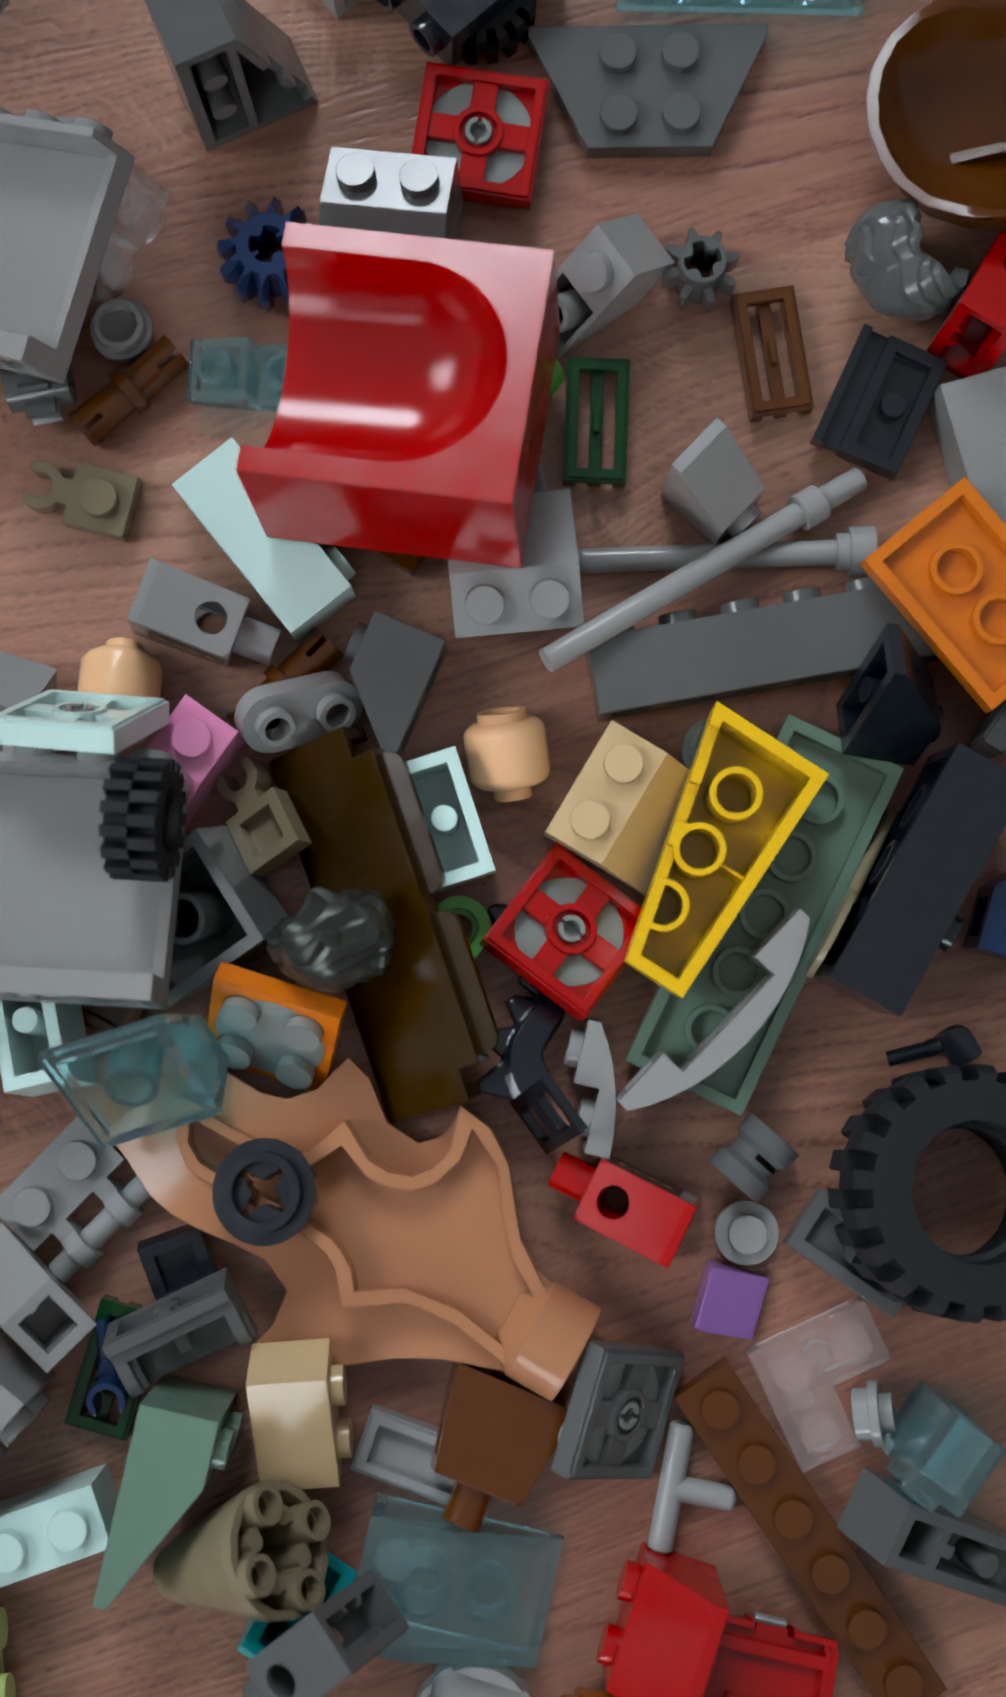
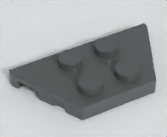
(647, 84)

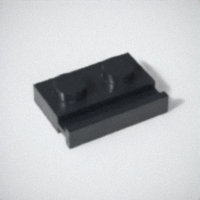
(879, 402)

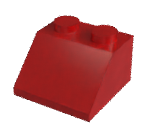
(664, 1628)

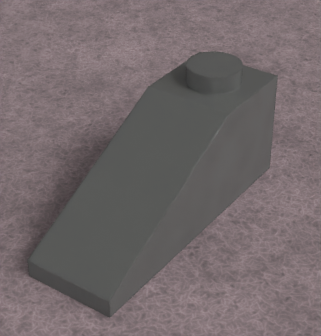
(932, 1546)

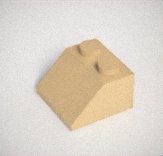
(621, 807)

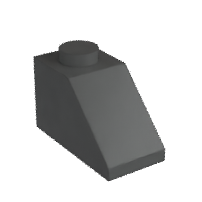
(393, 675)

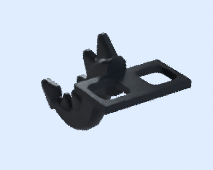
(523, 1066)

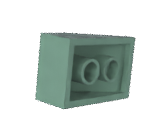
(175, 1446)

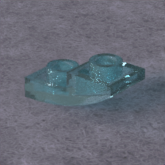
(236, 373)

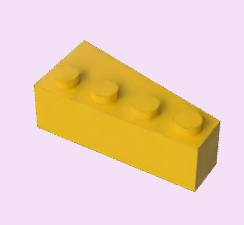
(725, 833)

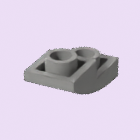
(593, 1067)

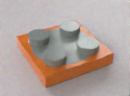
(275, 1026)

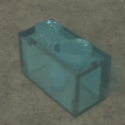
(940, 1451)

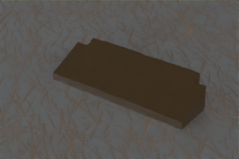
(372, 833)

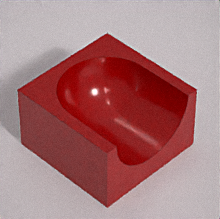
(409, 395)

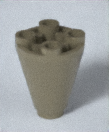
(251, 1556)

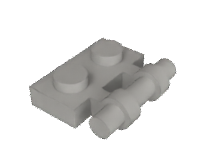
(57, 1184)

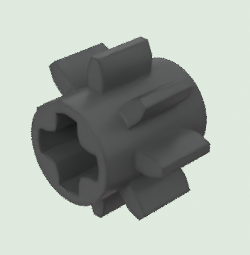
(711, 257)
(37, 396)

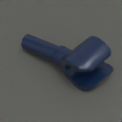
(107, 1375)

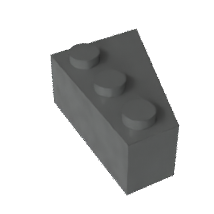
(230, 66)

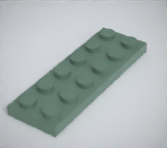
(807, 875)

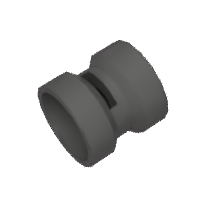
(753, 1157)

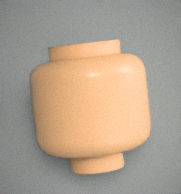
(121, 669)
(507, 752)

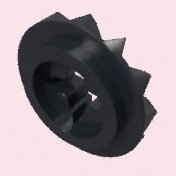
(235, 1192)

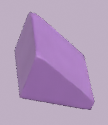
(728, 1300)

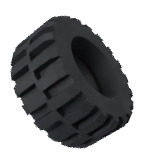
(878, 1191)

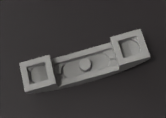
(778, 958)

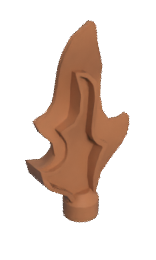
(407, 1241)

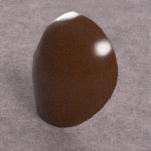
(943, 110)

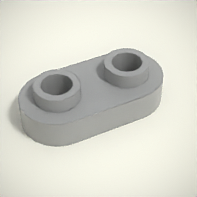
(302, 709)

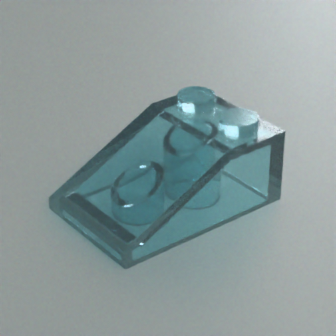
(458, 1589)

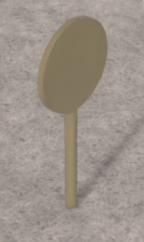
(852, 894)

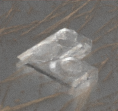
(801, 1372)

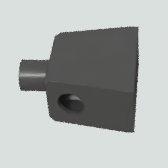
(309, 1656)

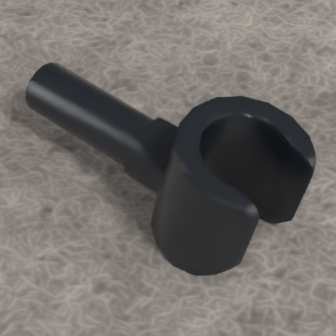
(954, 1041)

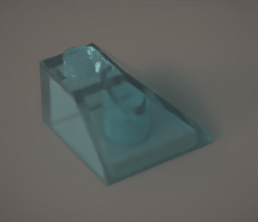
(141, 1076)

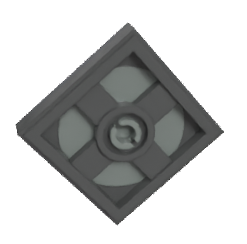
(617, 1411)

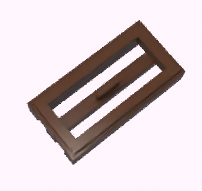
(778, 405)

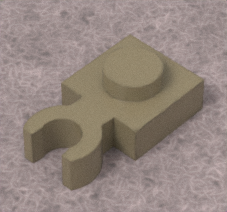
(93, 501)
(267, 821)

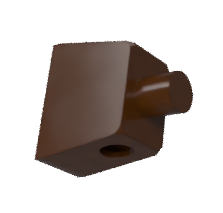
(491, 1442)

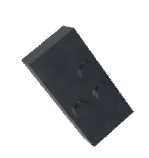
(919, 881)

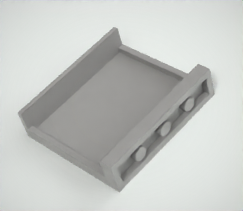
(55, 224)
(62, 919)

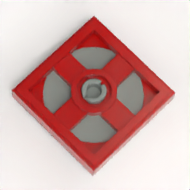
(486, 123)
(565, 932)

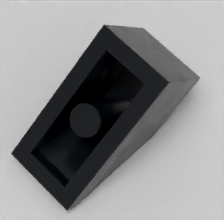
(890, 703)

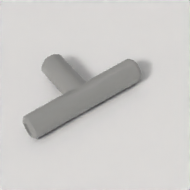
(678, 1488)

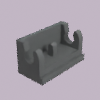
(177, 1331)

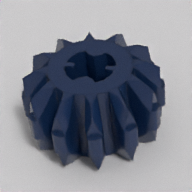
(249, 245)

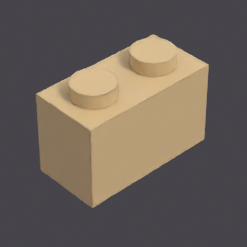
(296, 1413)

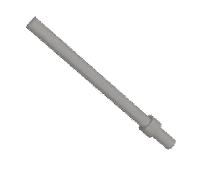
(802, 511)

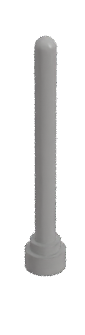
(843, 552)

